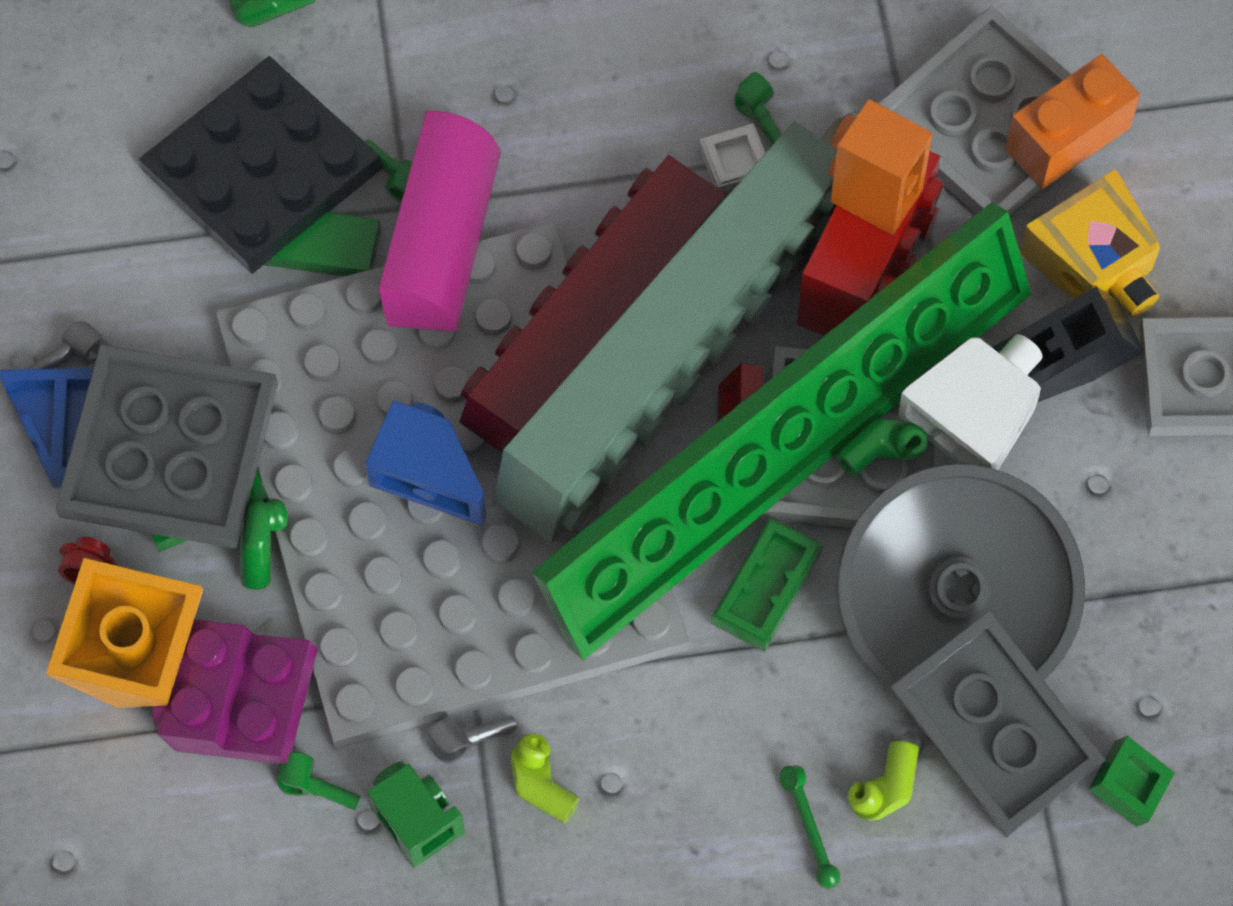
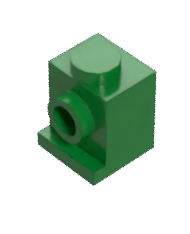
(414, 812)

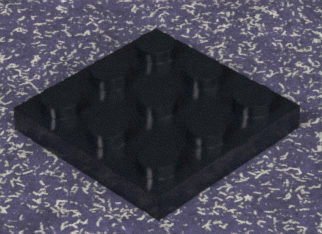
(260, 164)

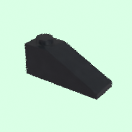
(1080, 342)

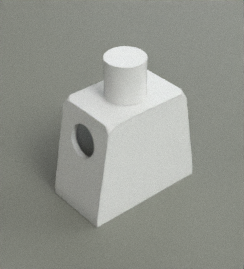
(976, 400)

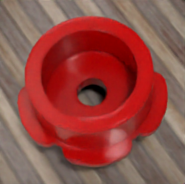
(83, 548)

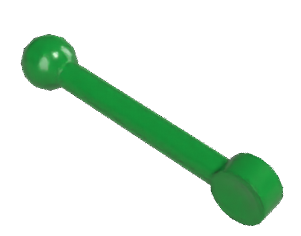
(793, 779)

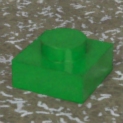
(1131, 781)

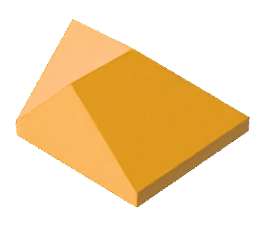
(124, 635)

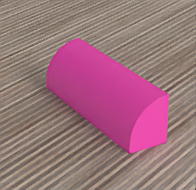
(439, 224)

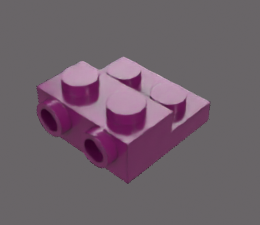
(237, 694)

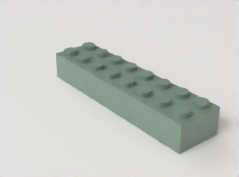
(668, 337)

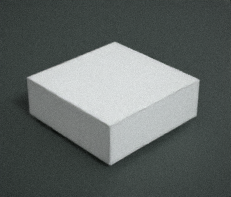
(731, 155)

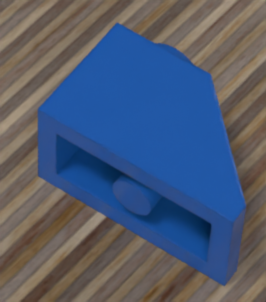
(425, 462)

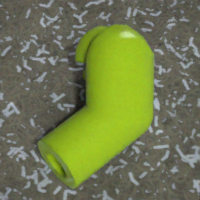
(534, 778)
(889, 791)

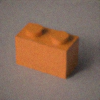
(1071, 121)
(879, 165)

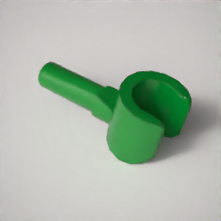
(750, 101)
(399, 172)
(297, 780)

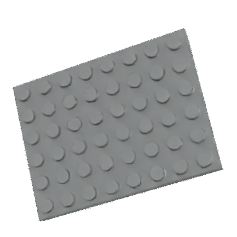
(401, 599)

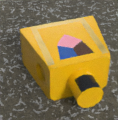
(1096, 242)

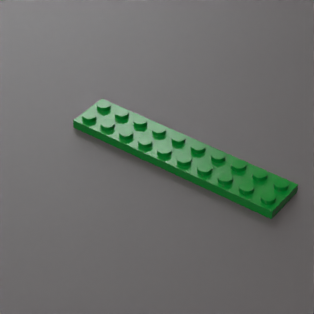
(782, 433)

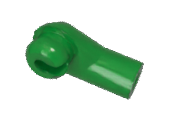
(256, 12)
(883, 441)
(256, 541)

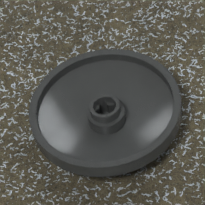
(946, 553)

